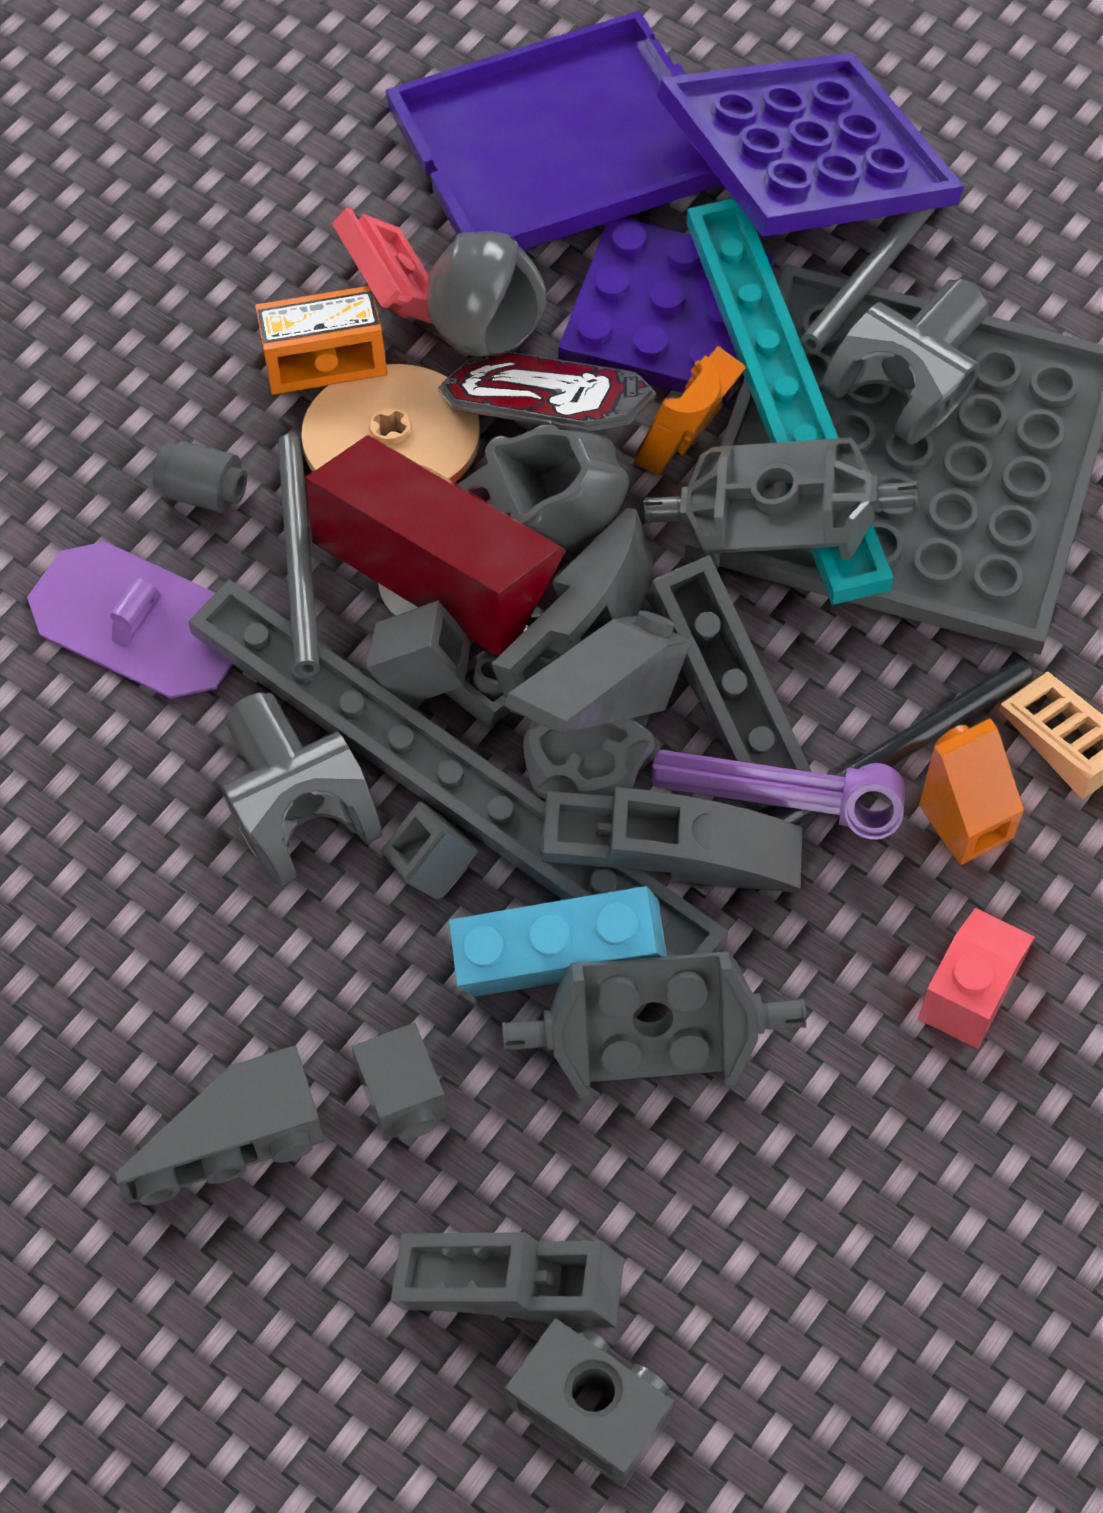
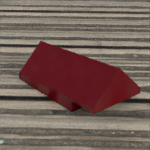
(430, 540)

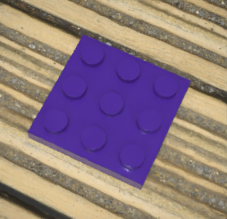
(646, 307)

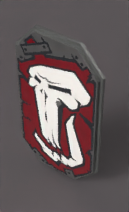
(547, 392)

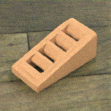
(1066, 759)

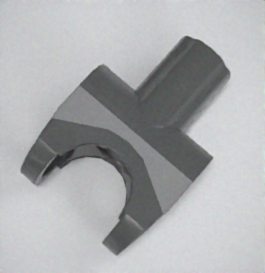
(914, 356)
(291, 784)

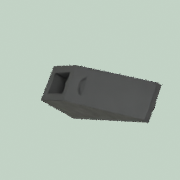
(239, 1120)

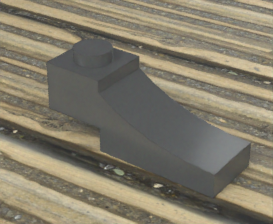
(509, 1277)

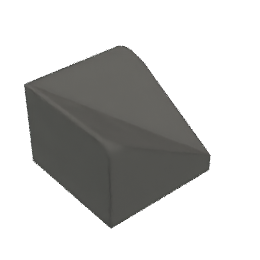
(429, 851)

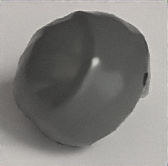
(485, 294)

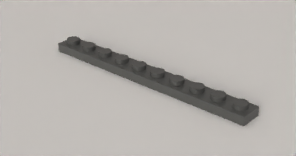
(426, 759)

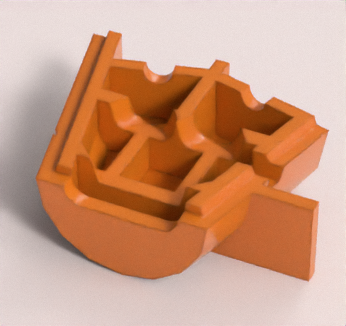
(685, 418)

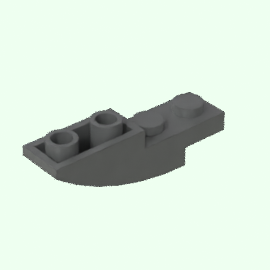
(597, 586)
(676, 835)

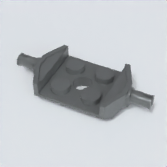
(827, 506)
(707, 1029)

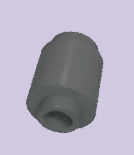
(199, 476)

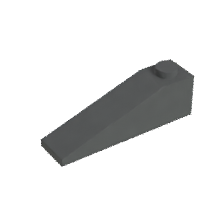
(725, 668)
(607, 677)

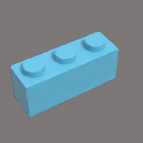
(542, 940)

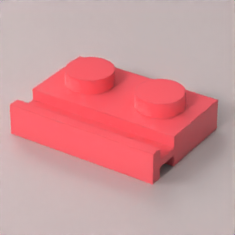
(386, 263)

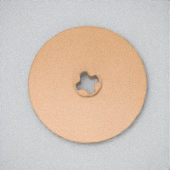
(401, 402)

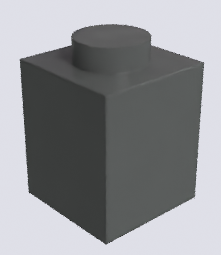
(419, 653)
(400, 1083)

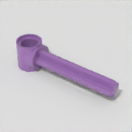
(789, 788)

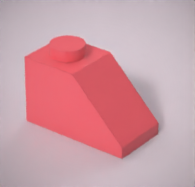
(974, 977)

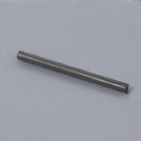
(862, 280)
(298, 556)

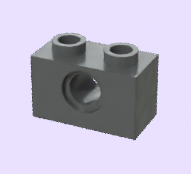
(608, 1439)

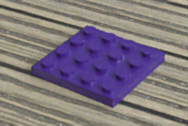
(808, 143)

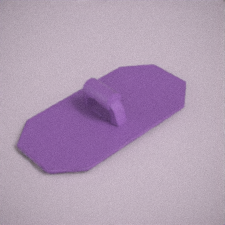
(127, 618)

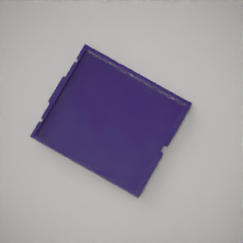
(552, 134)

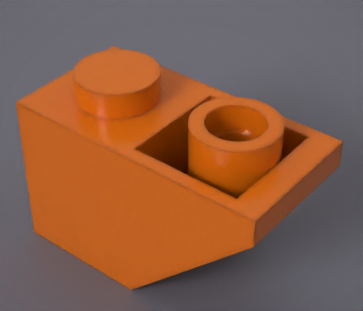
(971, 791)

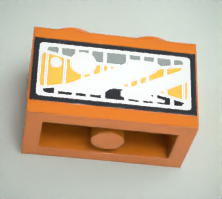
(321, 339)

